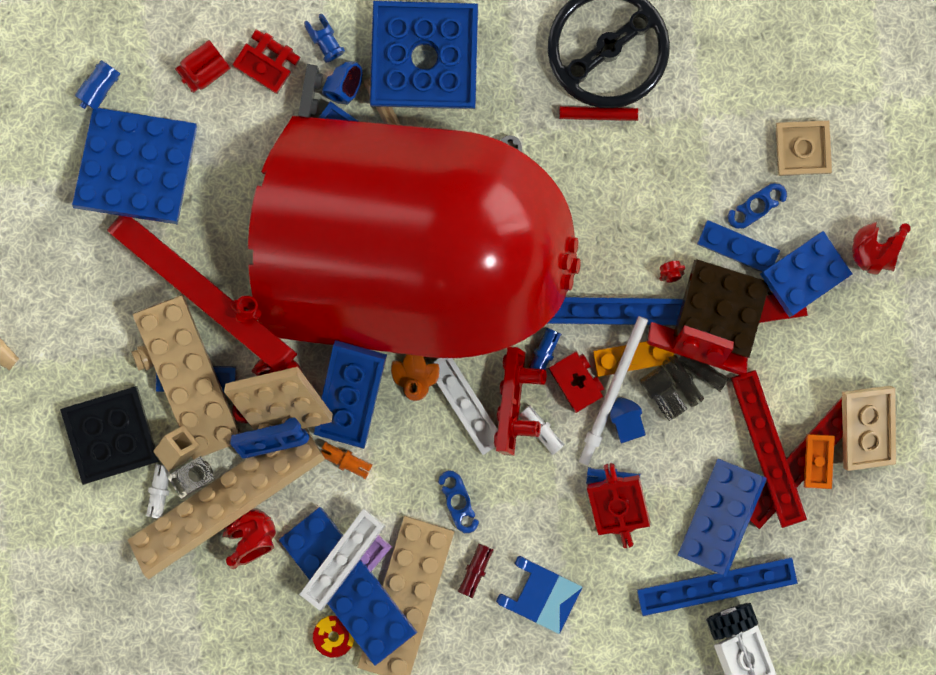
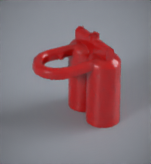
(202, 67)

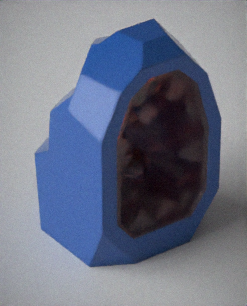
(343, 83)

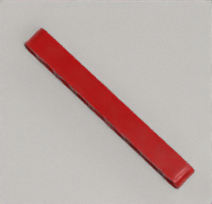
(201, 292)

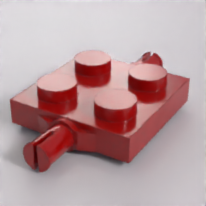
(618, 505)

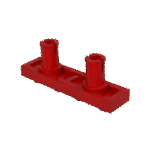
(508, 412)

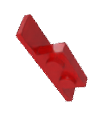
(698, 346)

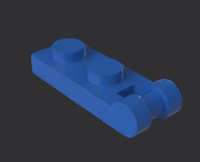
(270, 439)

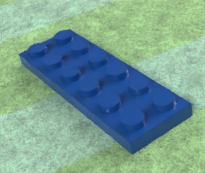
(360, 600)

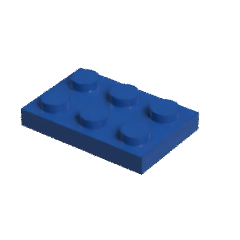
(806, 274)

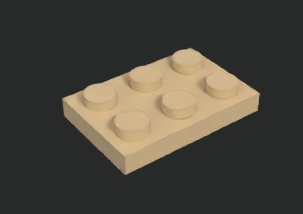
(869, 428)

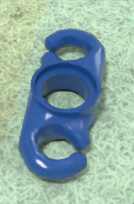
(764, 195)
(457, 515)

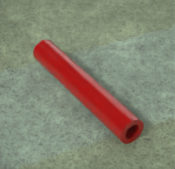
(597, 113)

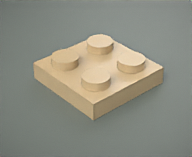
(803, 148)

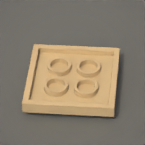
(277, 397)

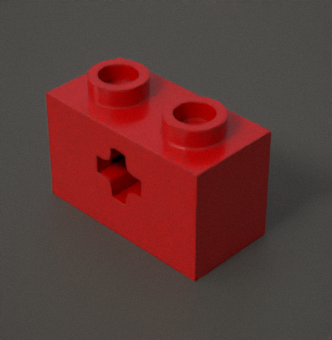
(576, 396)

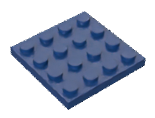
(135, 166)

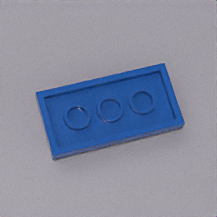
(351, 393)
(722, 517)

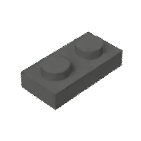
(312, 81)

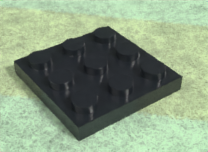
(109, 435)

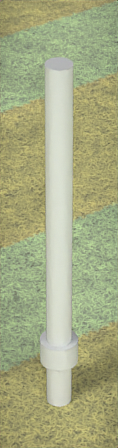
(594, 437)

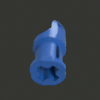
(325, 40)

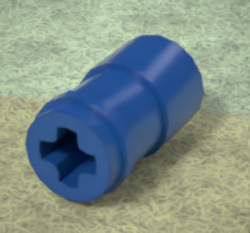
(95, 88)

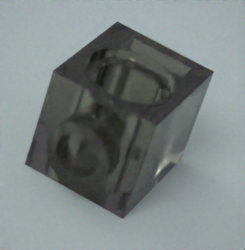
(182, 482)

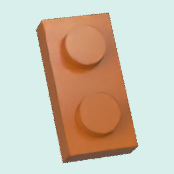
(819, 461)

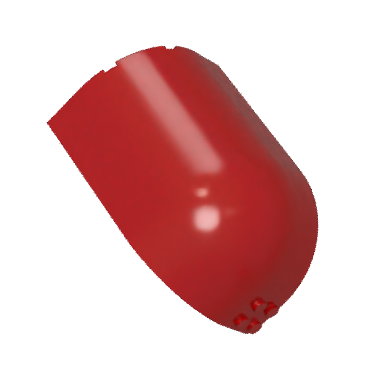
(407, 239)

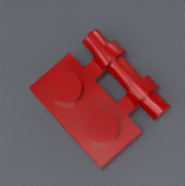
(262, 68)

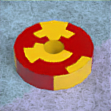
(325, 644)

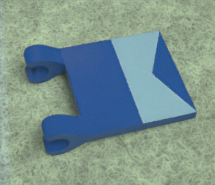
(545, 597)

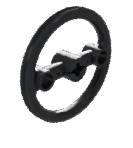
(571, 83)

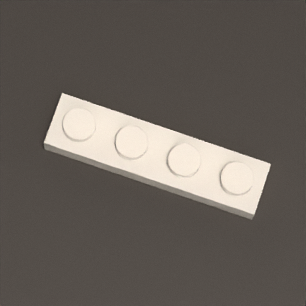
(466, 404)
(342, 559)

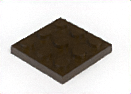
(723, 305)

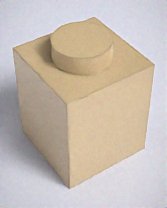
(176, 448)

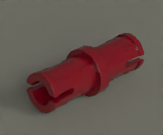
(475, 570)

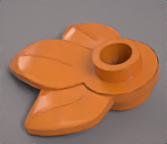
(412, 371)

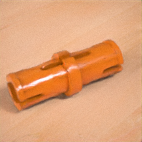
(346, 460)

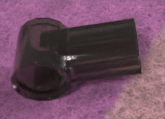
(661, 389)

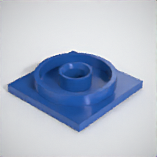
(402, 28)

